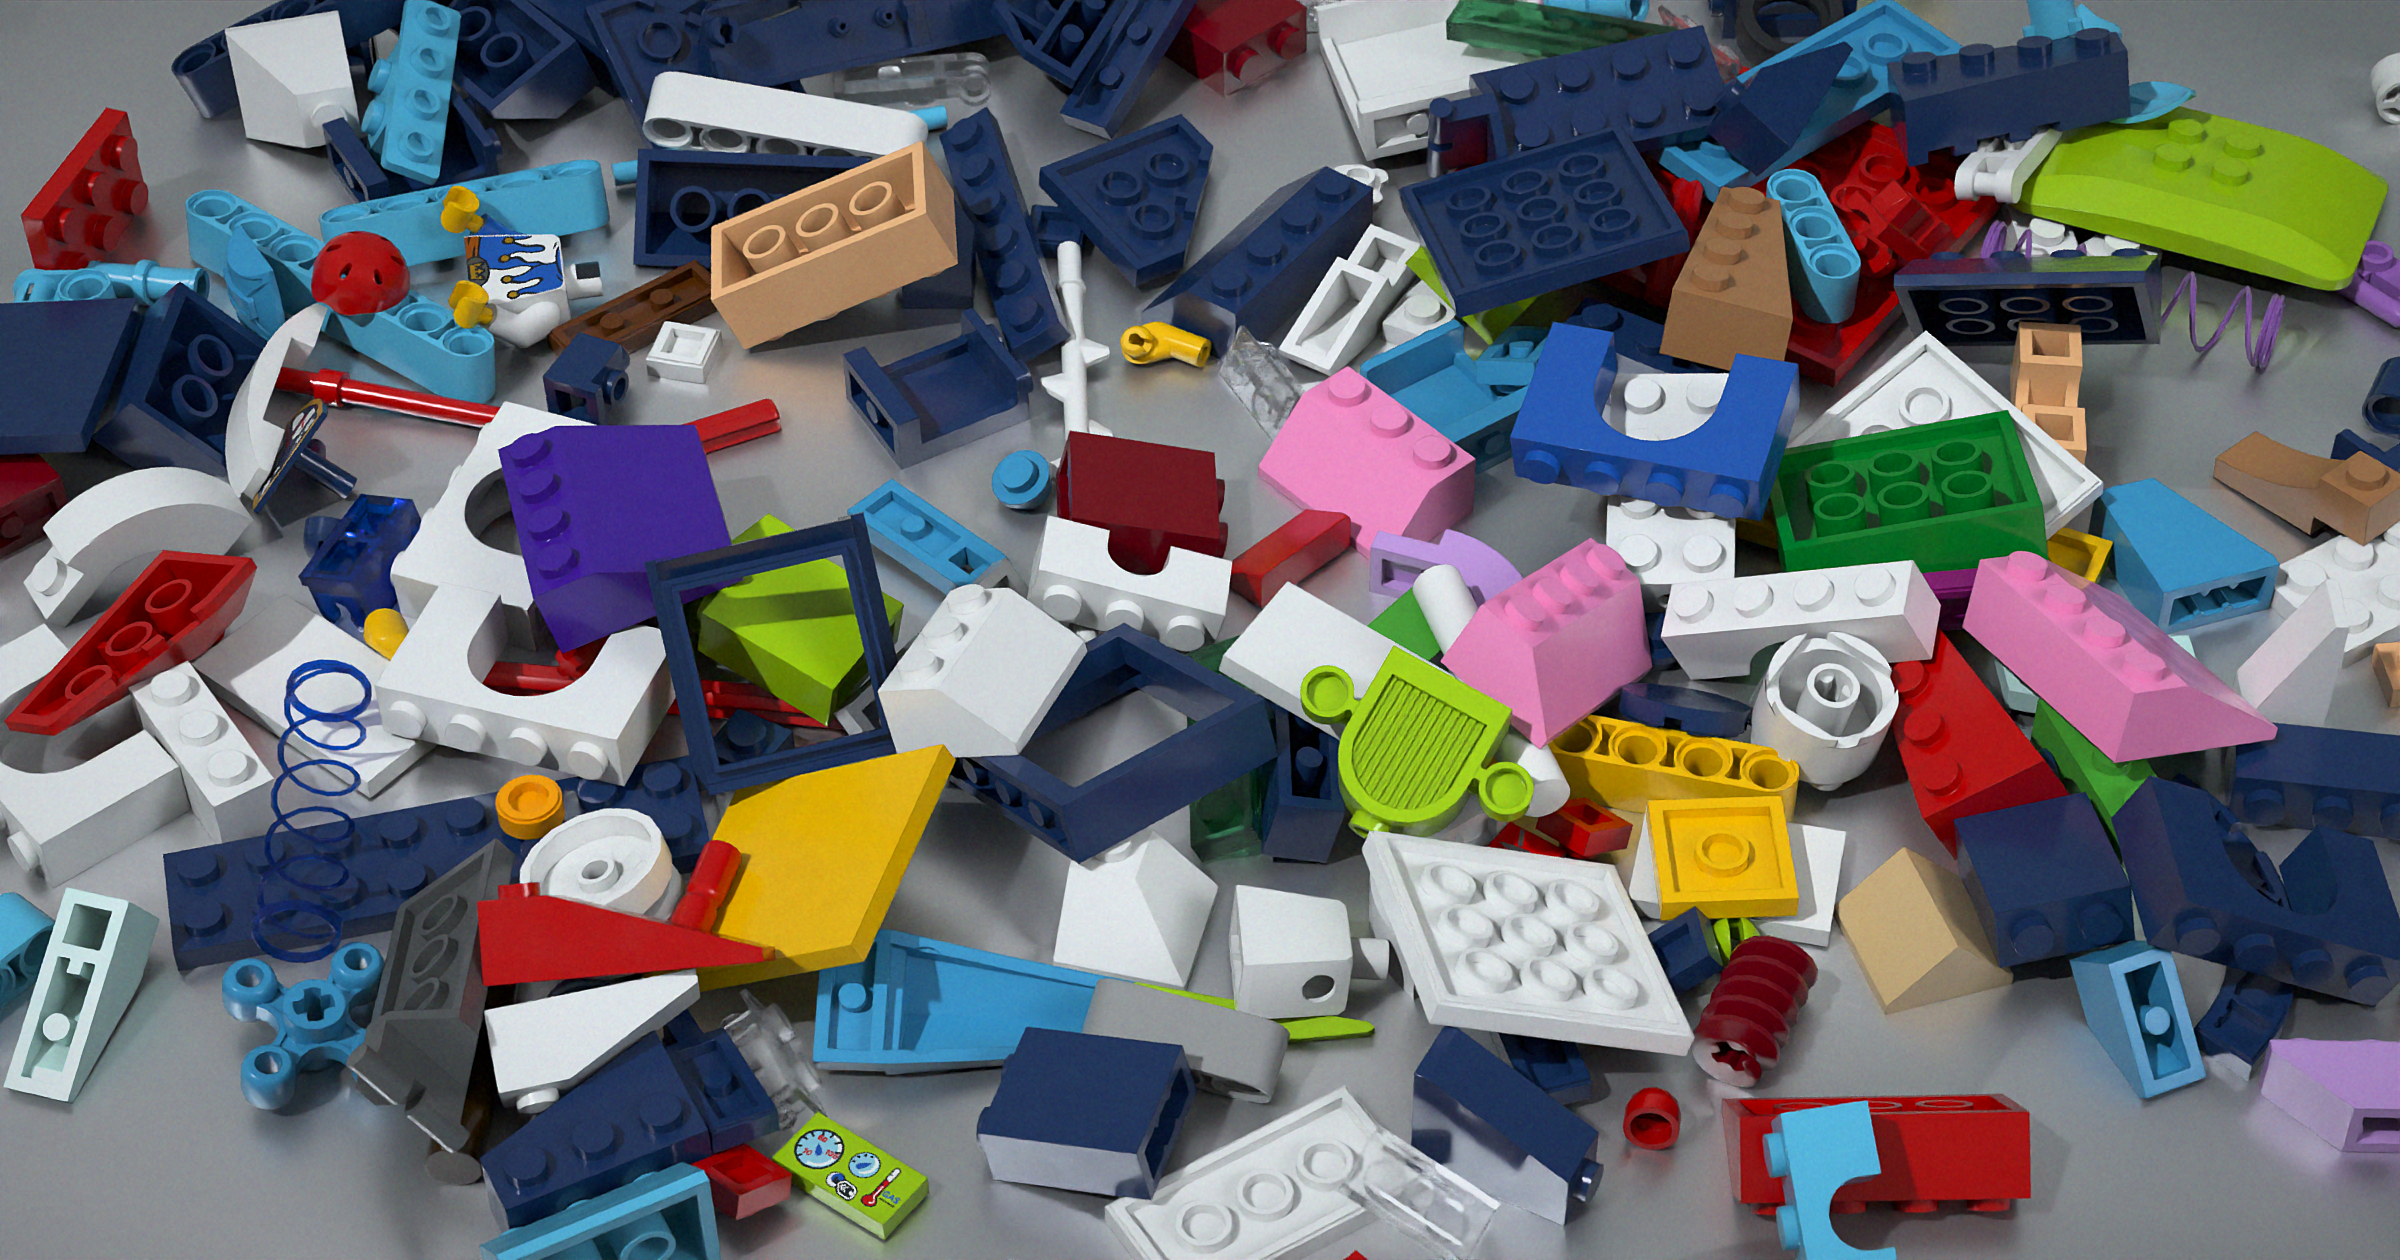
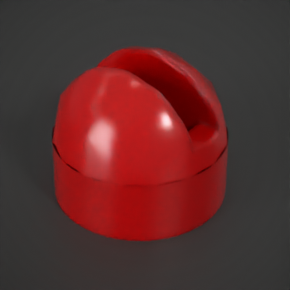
(1652, 1119)

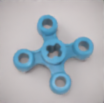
(308, 1017)

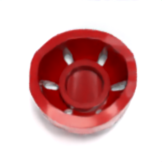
(364, 261)

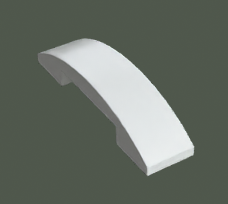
(250, 440)

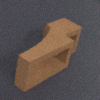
(2310, 491)

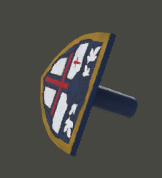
(305, 455)

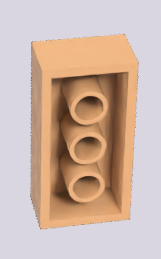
(833, 245)

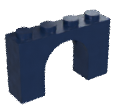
(2199, 905)

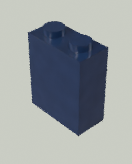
(2044, 879)
(1087, 1112)

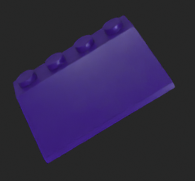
(597, 508)

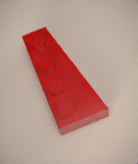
(1962, 744)

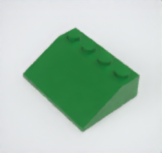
(1909, 494)

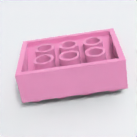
(2104, 663)

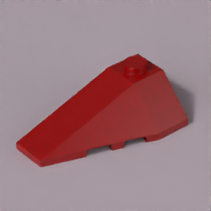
(569, 938)

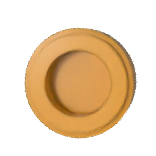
(530, 807)

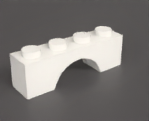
(1725, 622)

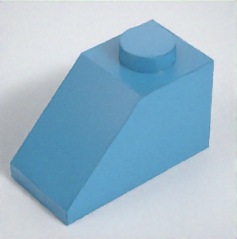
(2139, 1015)

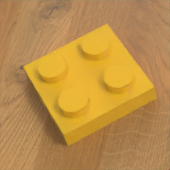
(1722, 857)

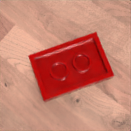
(88, 198)

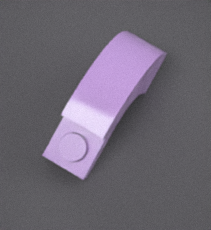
(1400, 560)

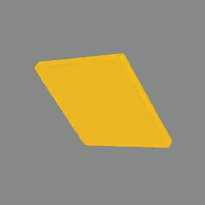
(822, 861)

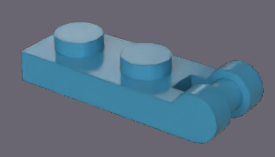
(924, 537)

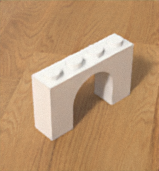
(449, 533)
(585, 730)
(87, 812)

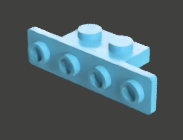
(414, 93)

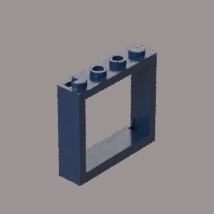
(1085, 820)

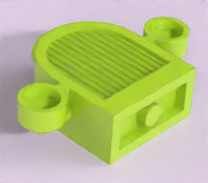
(1416, 747)

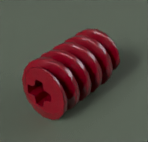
(1753, 1009)

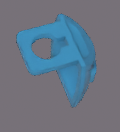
(252, 287)

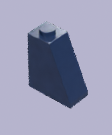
(1501, 1130)

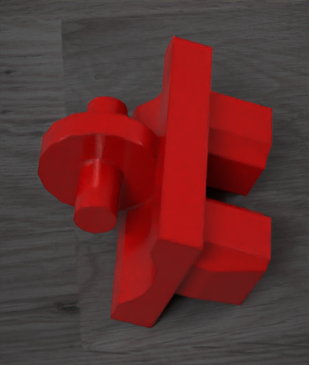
(1897, 228)

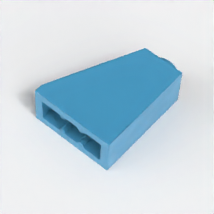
(2179, 559)

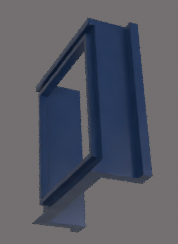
(670, 575)

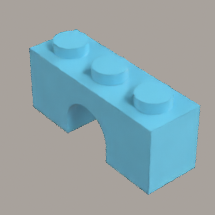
(1814, 1157)

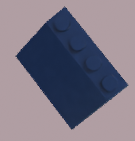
(1985, 298)

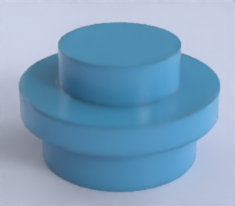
(1022, 480)

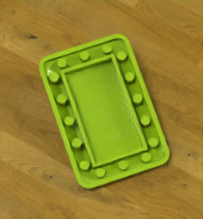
(2214, 194)

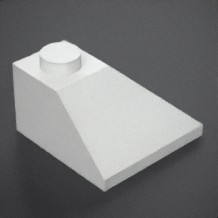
(292, 78)
(1136, 913)

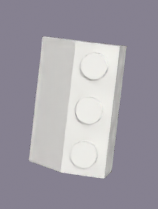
(979, 675)

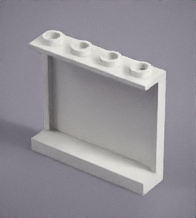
(1394, 62)

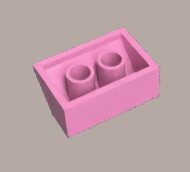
(1371, 459)

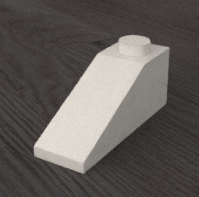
(2298, 665)
(563, 1040)

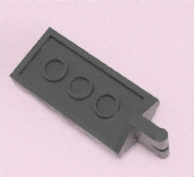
(432, 1000)

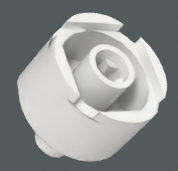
(1825, 707)

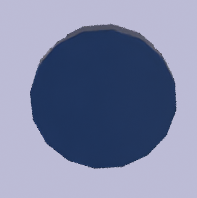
(1687, 708)

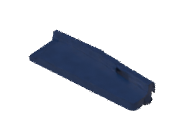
(831, 34)

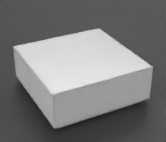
(684, 352)

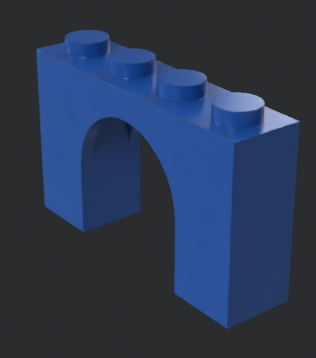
(1716, 468)

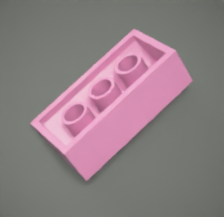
(1557, 641)

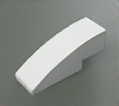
(1352, 302)

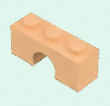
(2047, 382)

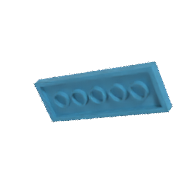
(1859, 92)

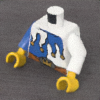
(514, 278)

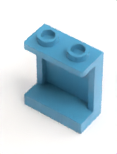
(1440, 386)

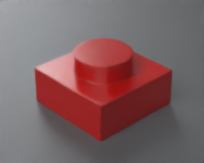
(1585, 829)
(745, 1181)

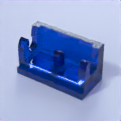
(358, 558)

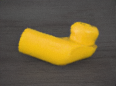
(1162, 342)
(385, 631)

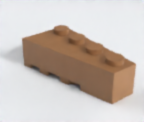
(1733, 285)

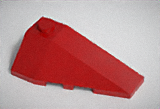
(159, 622)

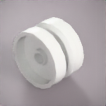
(610, 861)

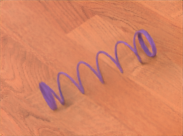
(2270, 326)

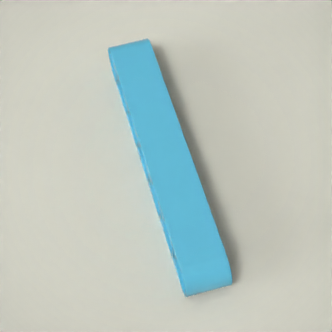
(410, 338)

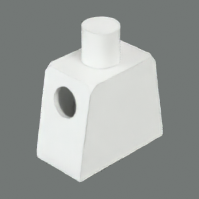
(1296, 954)

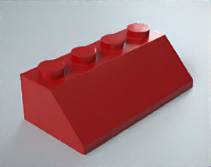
(1924, 1145)

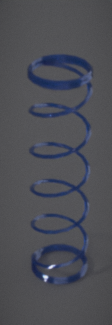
(328, 914)

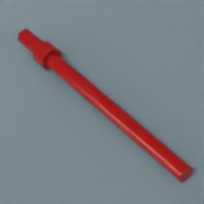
(337, 389)

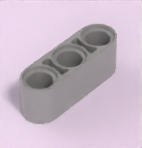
(1224, 1047)

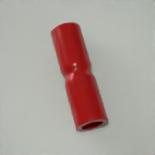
(708, 885)

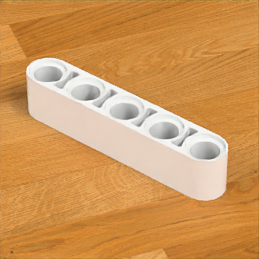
(748, 118)

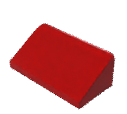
(1290, 554)

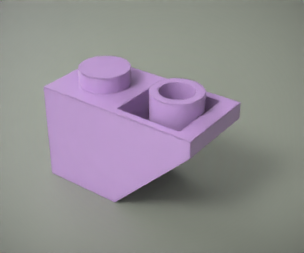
(2338, 1090)

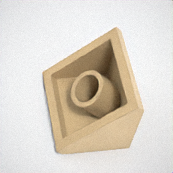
(1917, 935)

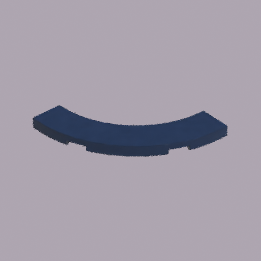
(2248, 1006)

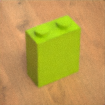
(792, 634)

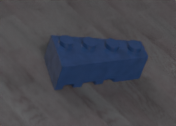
(2006, 91)

